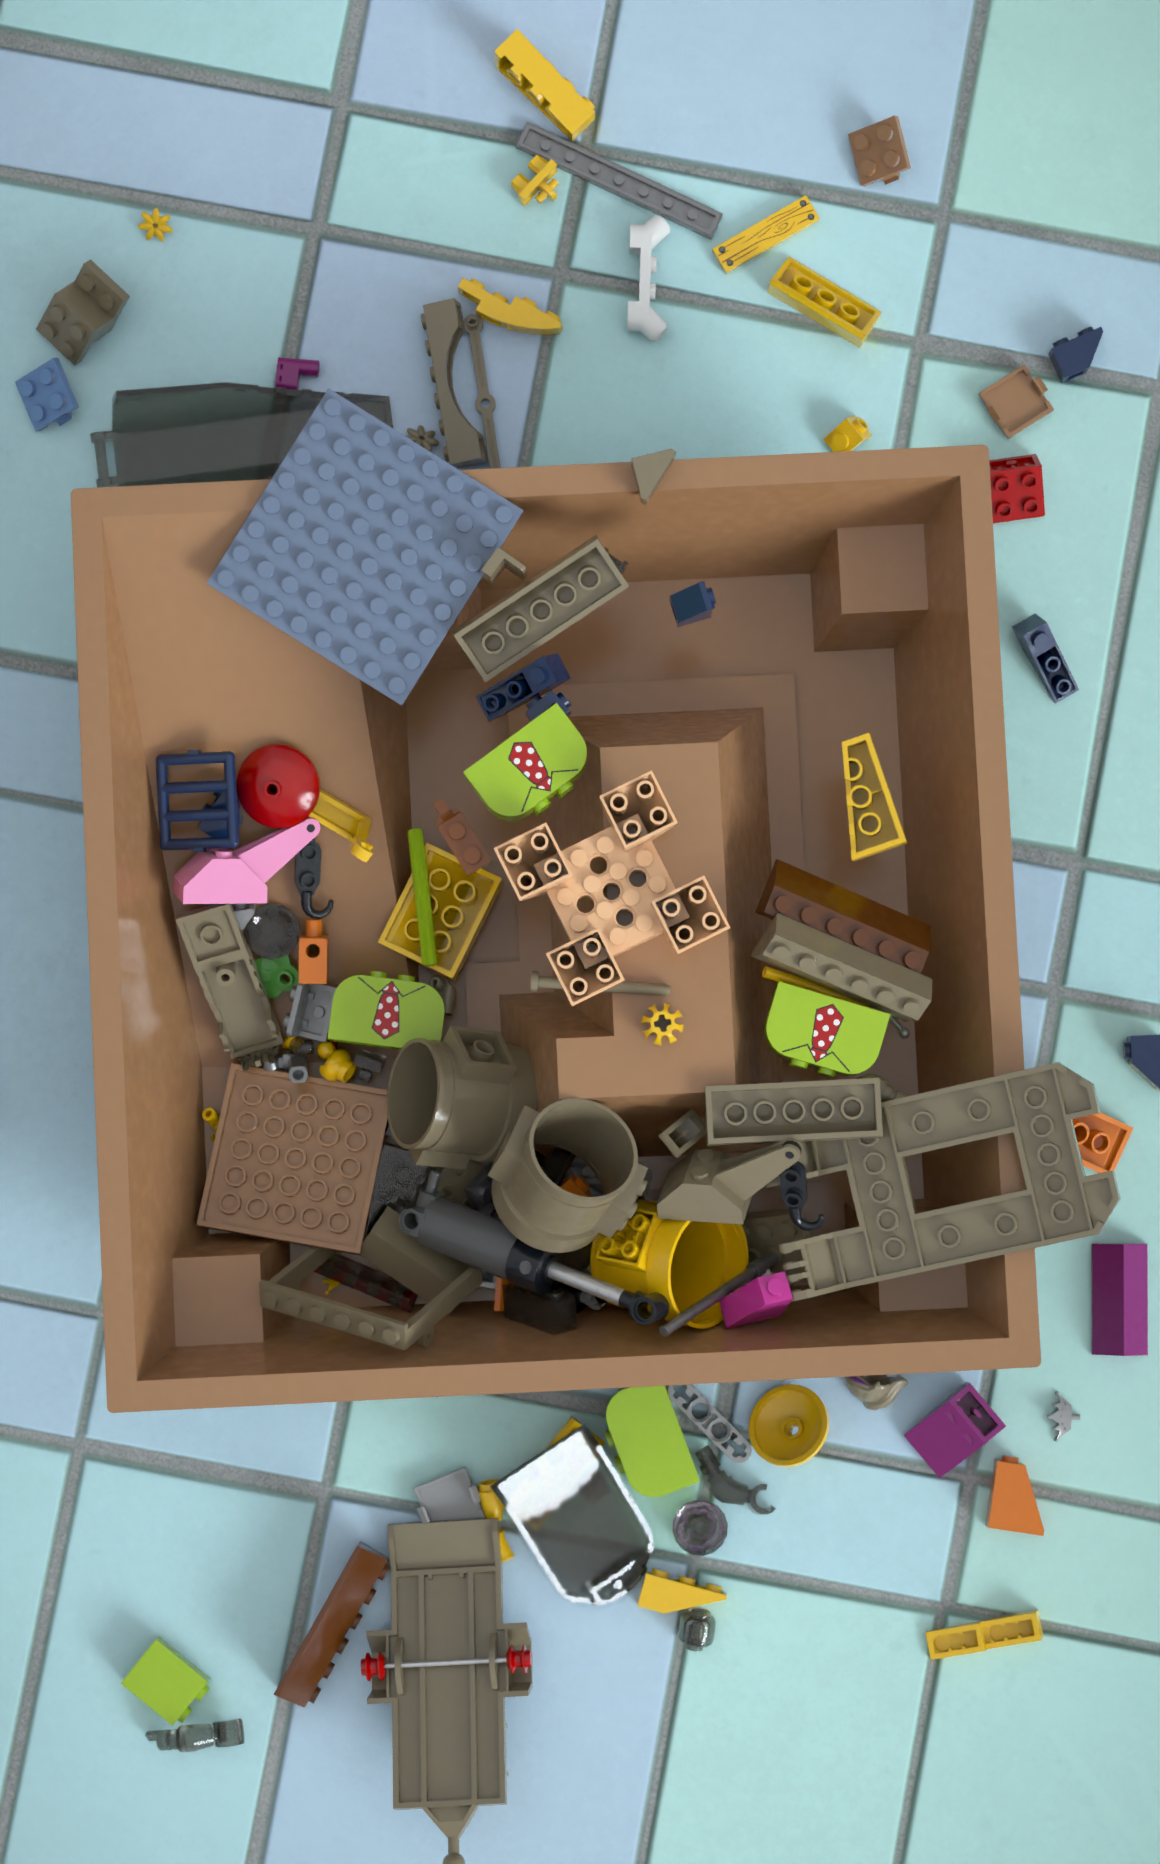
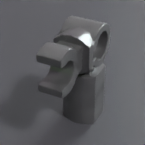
(292, 1063)

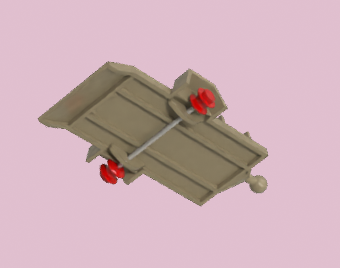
(451, 1688)

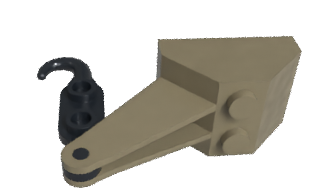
(720, 1187)

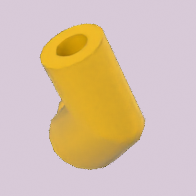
(212, 1119)

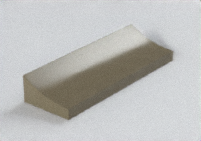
(540, 608)
(793, 1110)

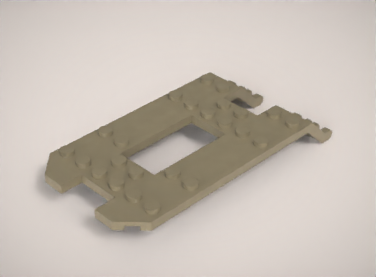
(899, 1241)

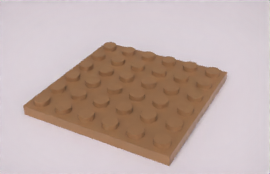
(295, 1160)

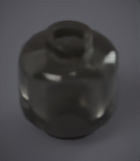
(697, 1629)

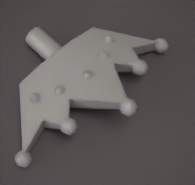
(1062, 1416)

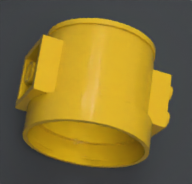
(672, 1259)

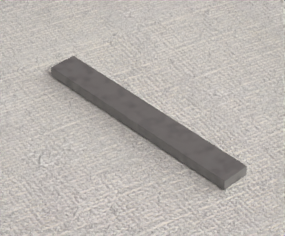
(620, 181)

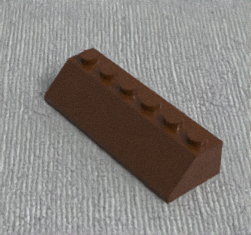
(845, 916)
(332, 1624)

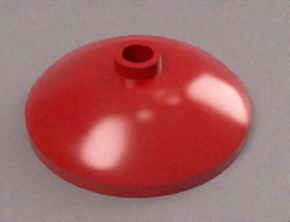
(295, 780)

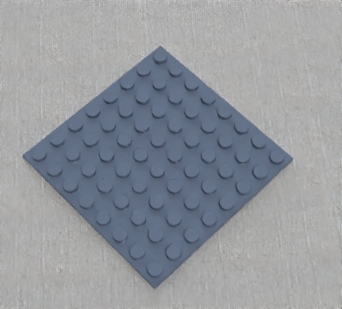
(364, 546)

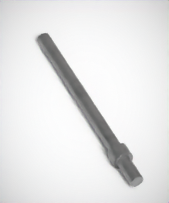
(753, 1270)

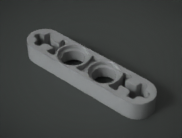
(709, 1420)

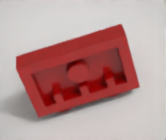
(1016, 488)

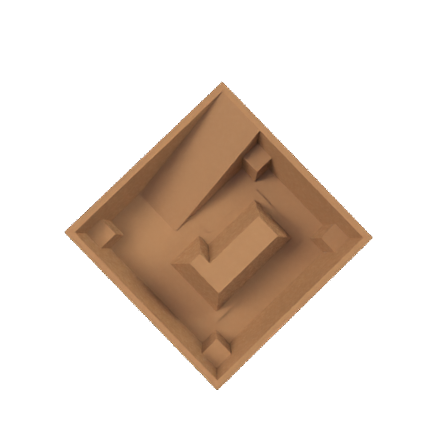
(842, 610)

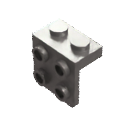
(310, 1011)

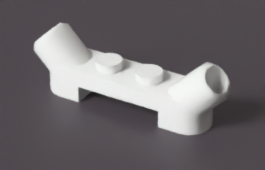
(640, 314)

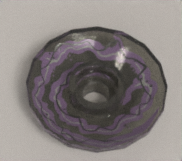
(700, 1542)

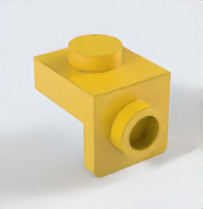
(848, 434)

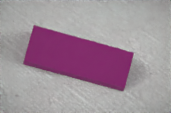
(1119, 1299)

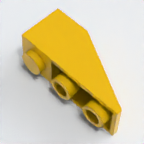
(670, 1595)

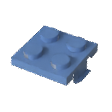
(47, 395)

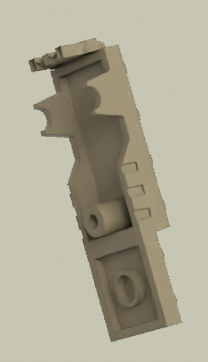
(231, 984)

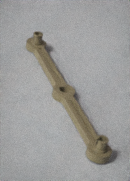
(473, 326)

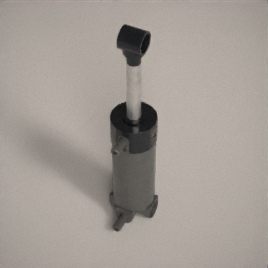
(491, 1247)

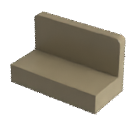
(500, 561)

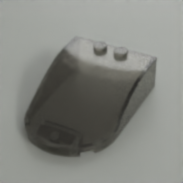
(578, 1519)

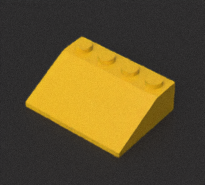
(458, 912)

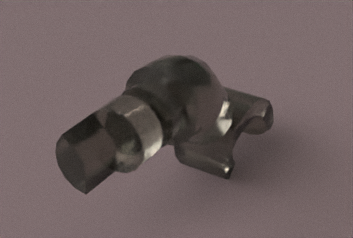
(727, 1489)
(199, 1736)

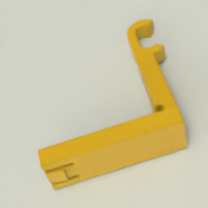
(346, 822)

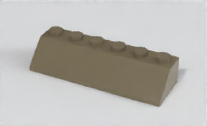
(844, 968)

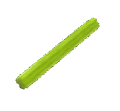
(422, 897)

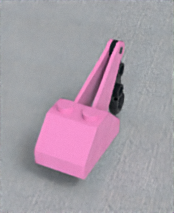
(241, 874)

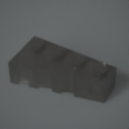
(395, 1182)

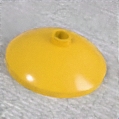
(778, 1415)

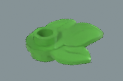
(272, 974)

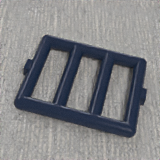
(229, 813)

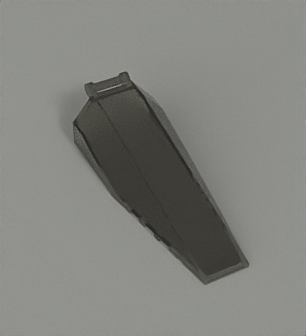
(209, 432)

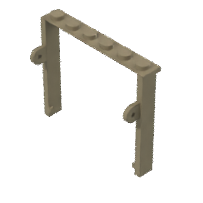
(284, 1296)

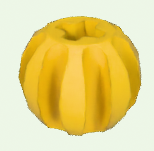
(667, 1017)

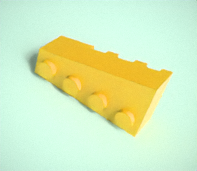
(543, 85)
(871, 810)

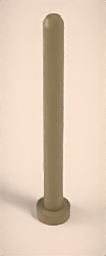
(623, 987)

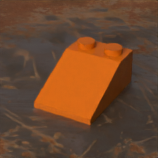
(1101, 1141)

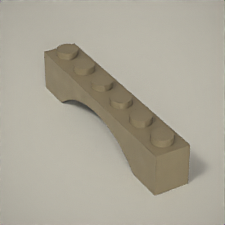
(444, 329)

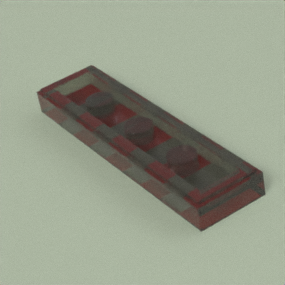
(368, 1281)

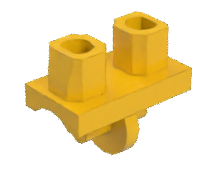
(528, 189)

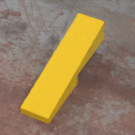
(984, 1635)

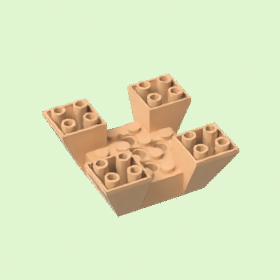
(636, 818)

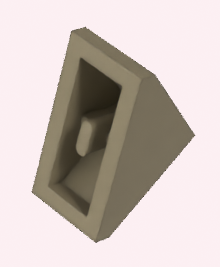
(650, 471)
(683, 1133)

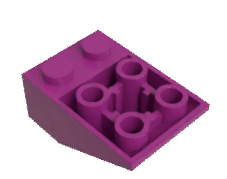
(954, 1430)

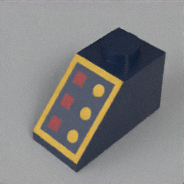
(1144, 1057)

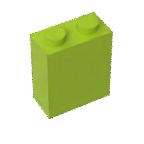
(166, 1681)

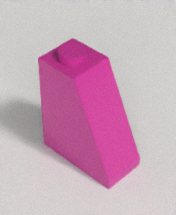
(757, 1301)

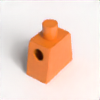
(313, 965)

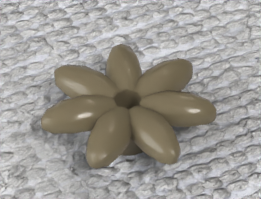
(422, 438)

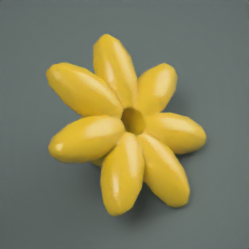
(153, 228)

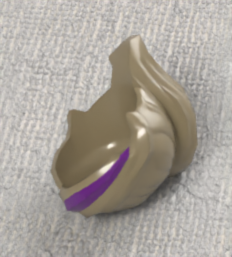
(875, 1390)

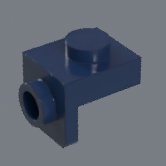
(539, 705)

